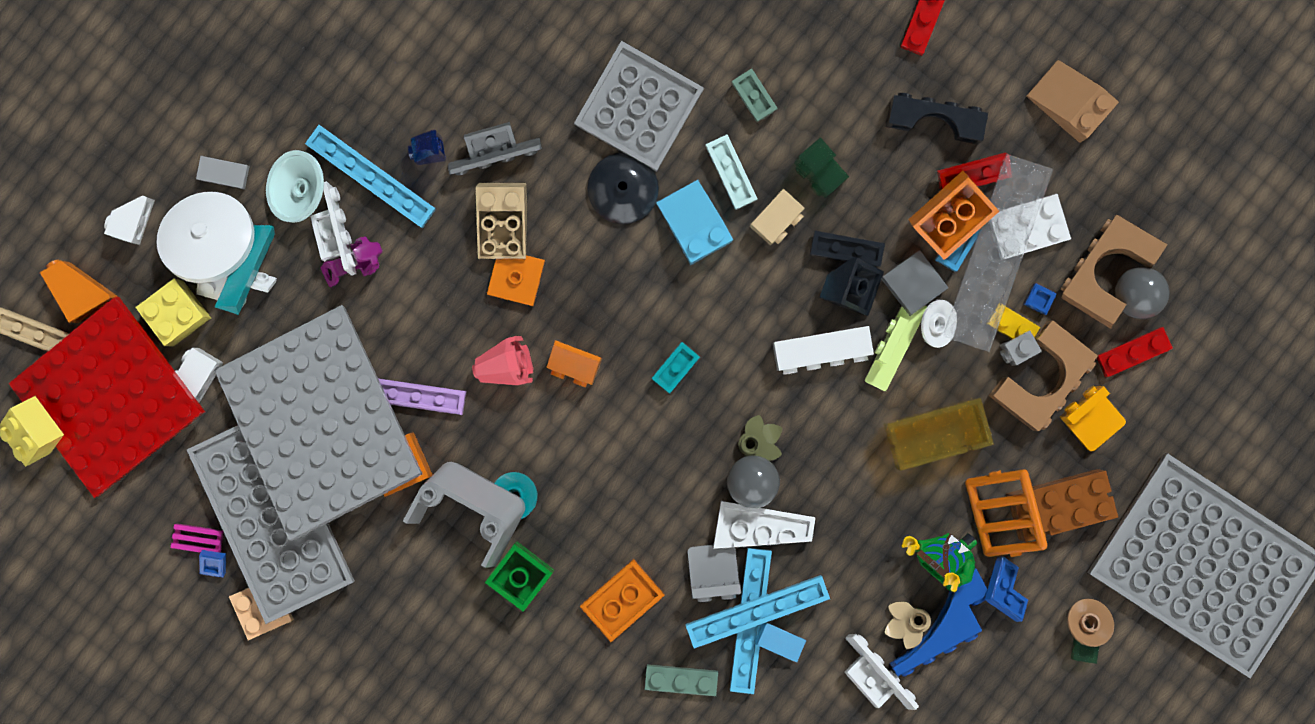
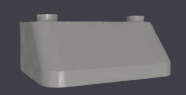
(498, 506)

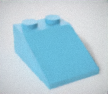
(694, 222)

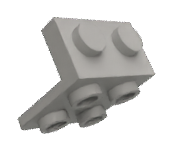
(713, 572)

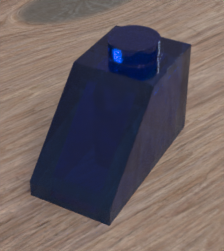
(427, 148)

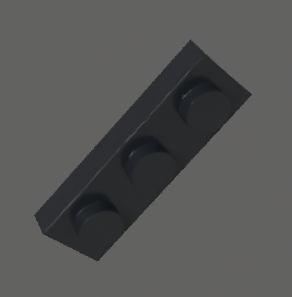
(844, 248)

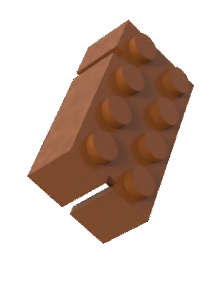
(1068, 504)

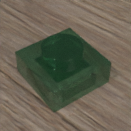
(1084, 653)

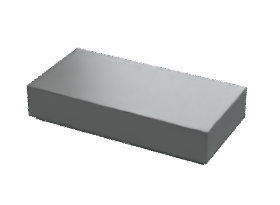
(222, 172)

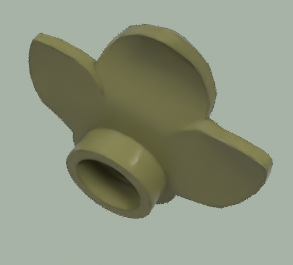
(764, 438)

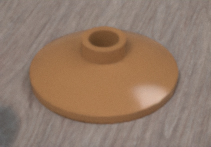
(1100, 622)

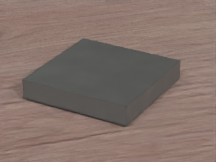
(914, 283)

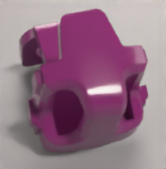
(367, 260)

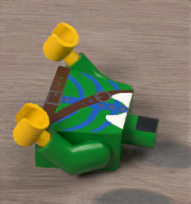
(945, 558)

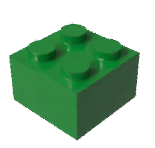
(519, 576)

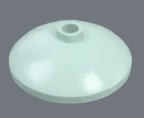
(294, 186)

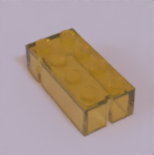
(938, 433)

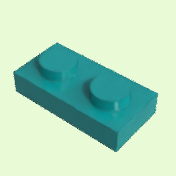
(675, 367)

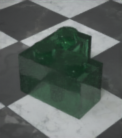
(820, 168)

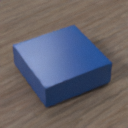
(1040, 299)
(212, 563)

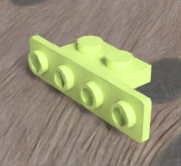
(893, 347)

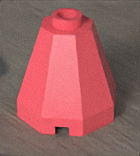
(505, 363)

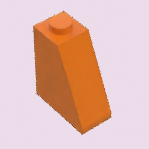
(75, 290)

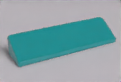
(241, 280)

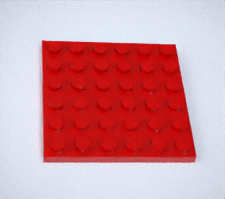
(109, 396)

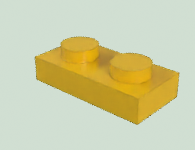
(1014, 324)

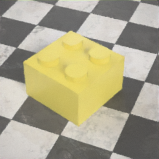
(173, 312)
(30, 431)

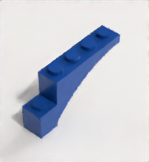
(953, 626)

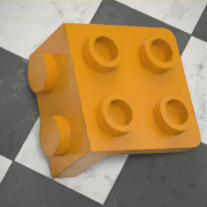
(1093, 418)

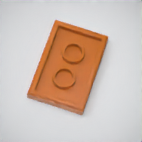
(622, 600)

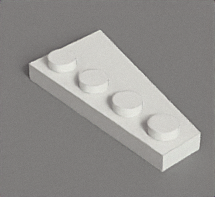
(758, 526)

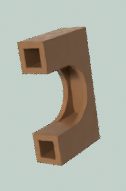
(1118, 238)
(1073, 361)

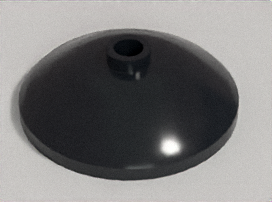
(620, 205)

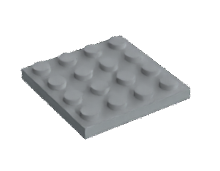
(639, 106)

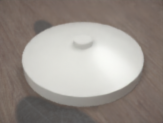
(205, 237)

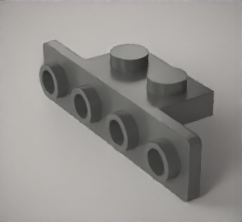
(492, 146)

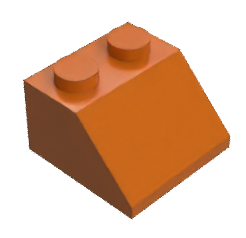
(573, 363)

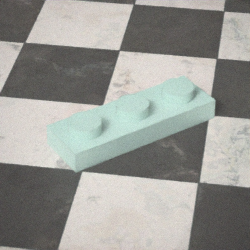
(731, 172)

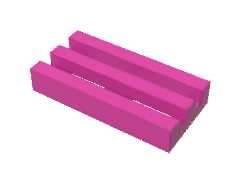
(177, 536)

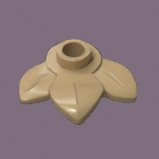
(903, 624)

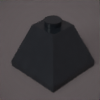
(853, 286)

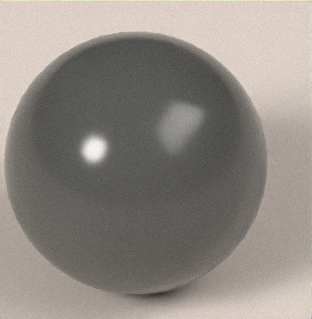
(1143, 292)
(753, 481)

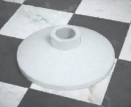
(935, 322)

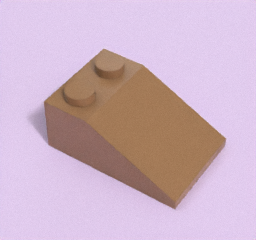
(1072, 100)

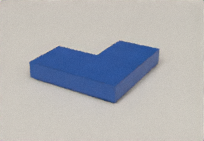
(1001, 591)

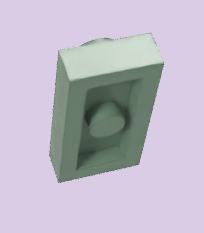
(754, 95)

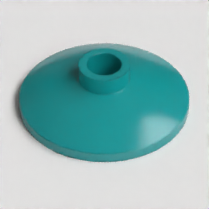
(523, 485)

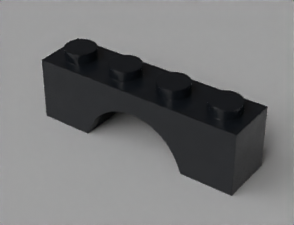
(967, 124)

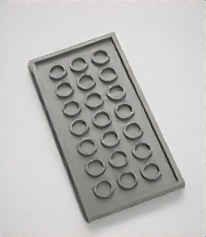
(277, 570)

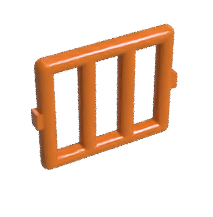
(1026, 498)

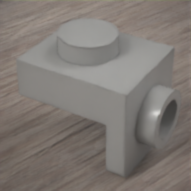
(1020, 349)

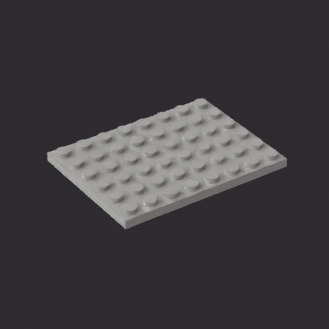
(317, 423)
(1206, 565)

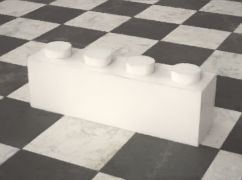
(823, 348)

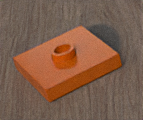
(516, 279)

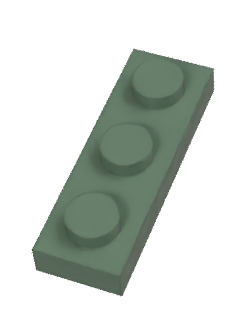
(681, 680)

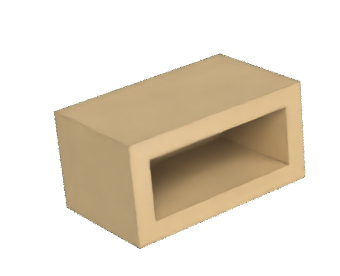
(777, 217)

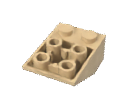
(501, 220)

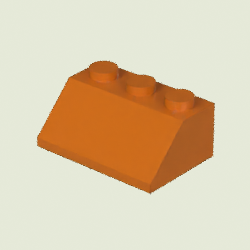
(953, 215)

